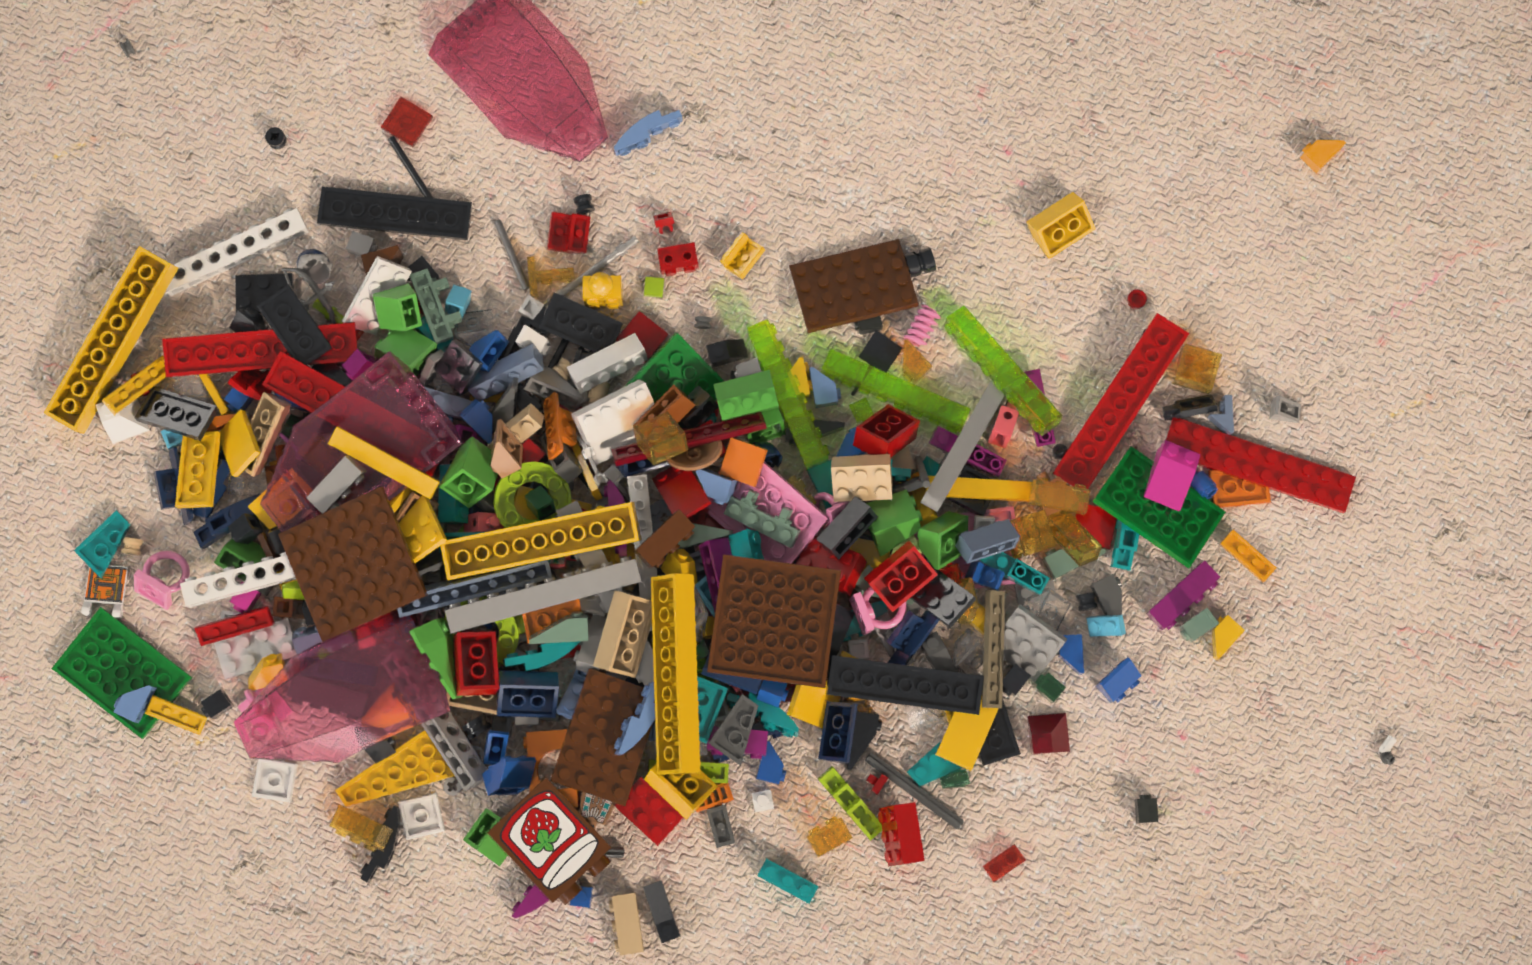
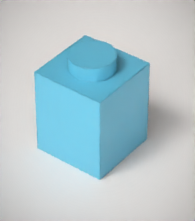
(458, 300)

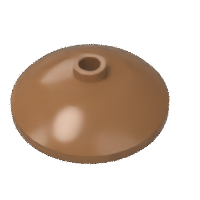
(697, 457)

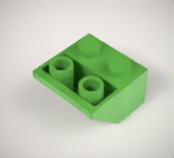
(397, 308)
(238, 553)
(481, 841)

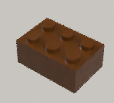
(665, 539)

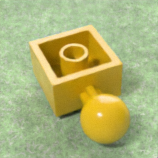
(603, 291)

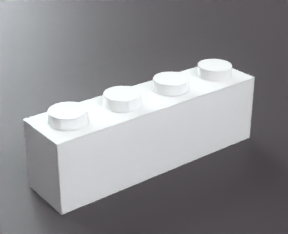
(607, 363)

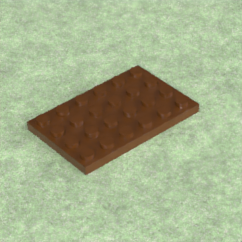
(853, 286)
(588, 752)

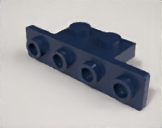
(166, 486)
(910, 636)

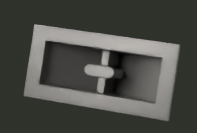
(1285, 410)

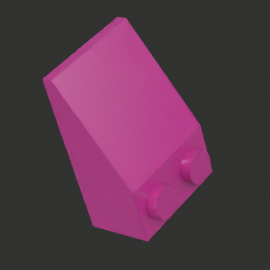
(1171, 475)

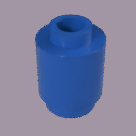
(1204, 484)

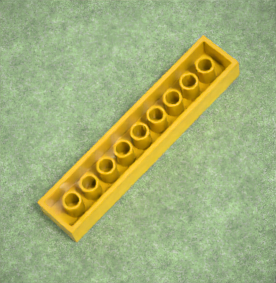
(111, 340)
(541, 540)
(675, 674)

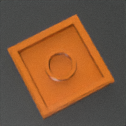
(743, 461)

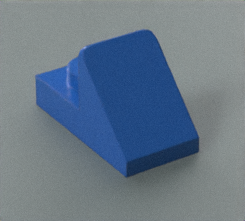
(985, 575)

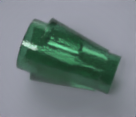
(955, 779)

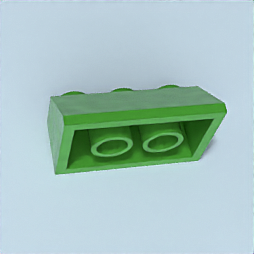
(746, 395)
(940, 536)

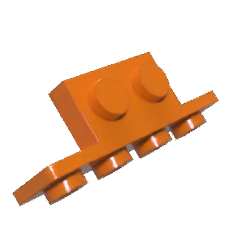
(559, 426)

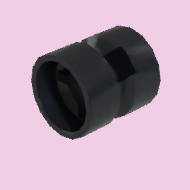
(920, 262)

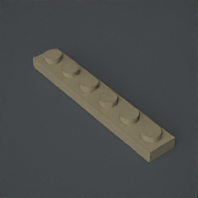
(993, 649)

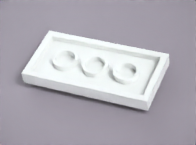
(381, 277)
(244, 652)

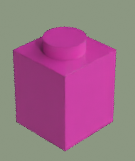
(245, 601)

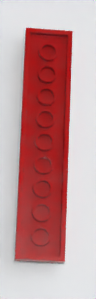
(246, 350)
(304, 385)
(1121, 402)
(1264, 465)

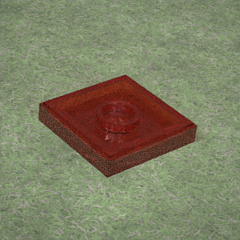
(406, 122)

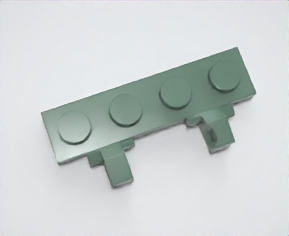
(427, 292)
(775, 527)

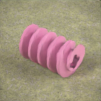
(921, 326)

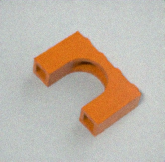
(538, 745)

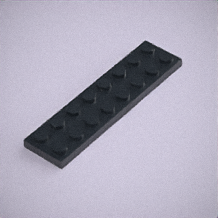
(394, 213)
(904, 685)

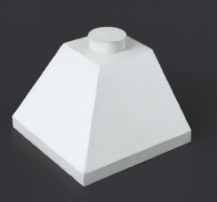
(123, 424)

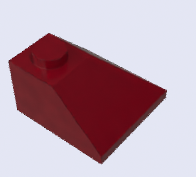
(1048, 733)

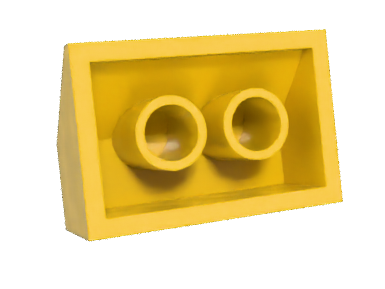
(1061, 224)
(682, 791)

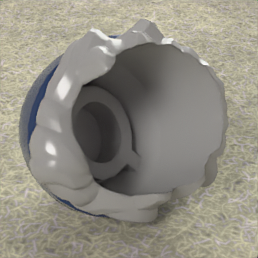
(315, 265)

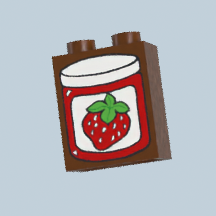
(550, 842)

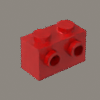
(678, 259)

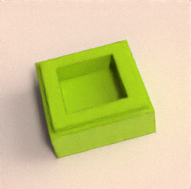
(654, 287)

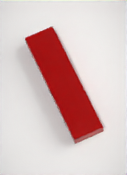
(234, 625)

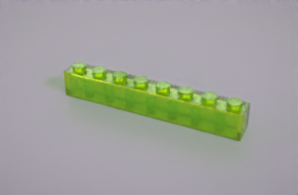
(1002, 371)
(895, 390)
(788, 396)

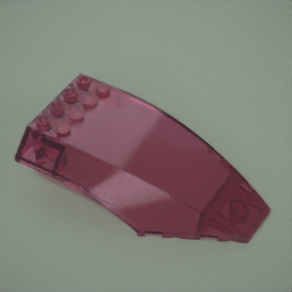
(523, 76)
(379, 406)
(344, 696)

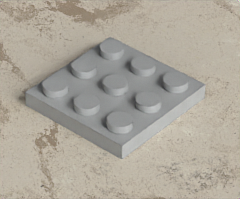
(1030, 642)

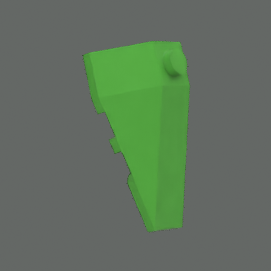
(437, 642)

